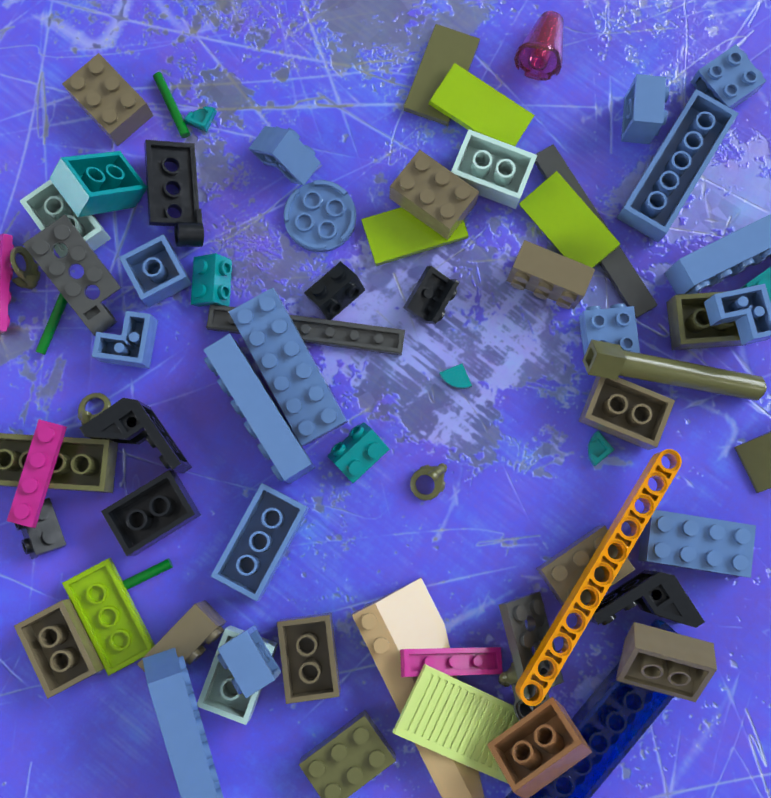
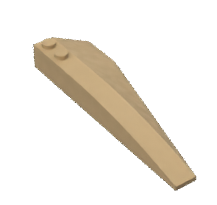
(412, 622)

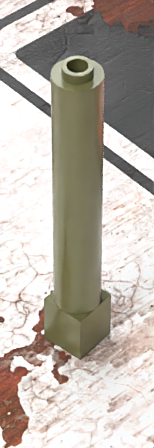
(611, 361)

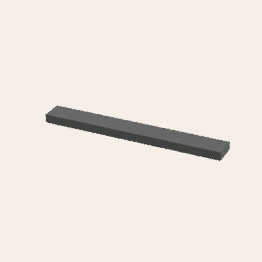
(616, 264)
(325, 332)

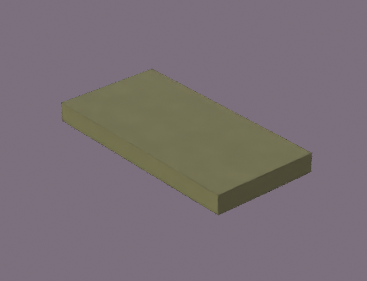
(443, 50)

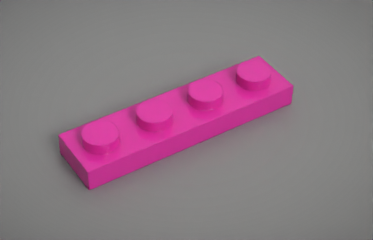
(6, 274)
(37, 474)
(452, 661)

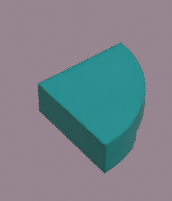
(201, 118)
(456, 377)
(598, 448)

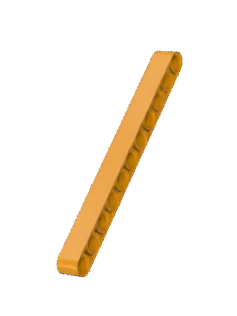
(587, 580)

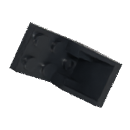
(133, 423)
(653, 593)

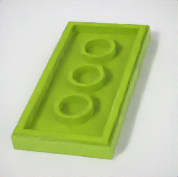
(480, 107)
(569, 222)
(400, 235)
(109, 616)

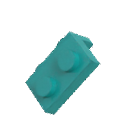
(211, 280)
(358, 452)

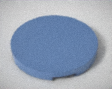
(320, 216)

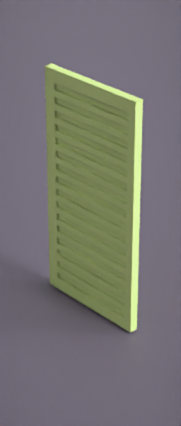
(455, 720)

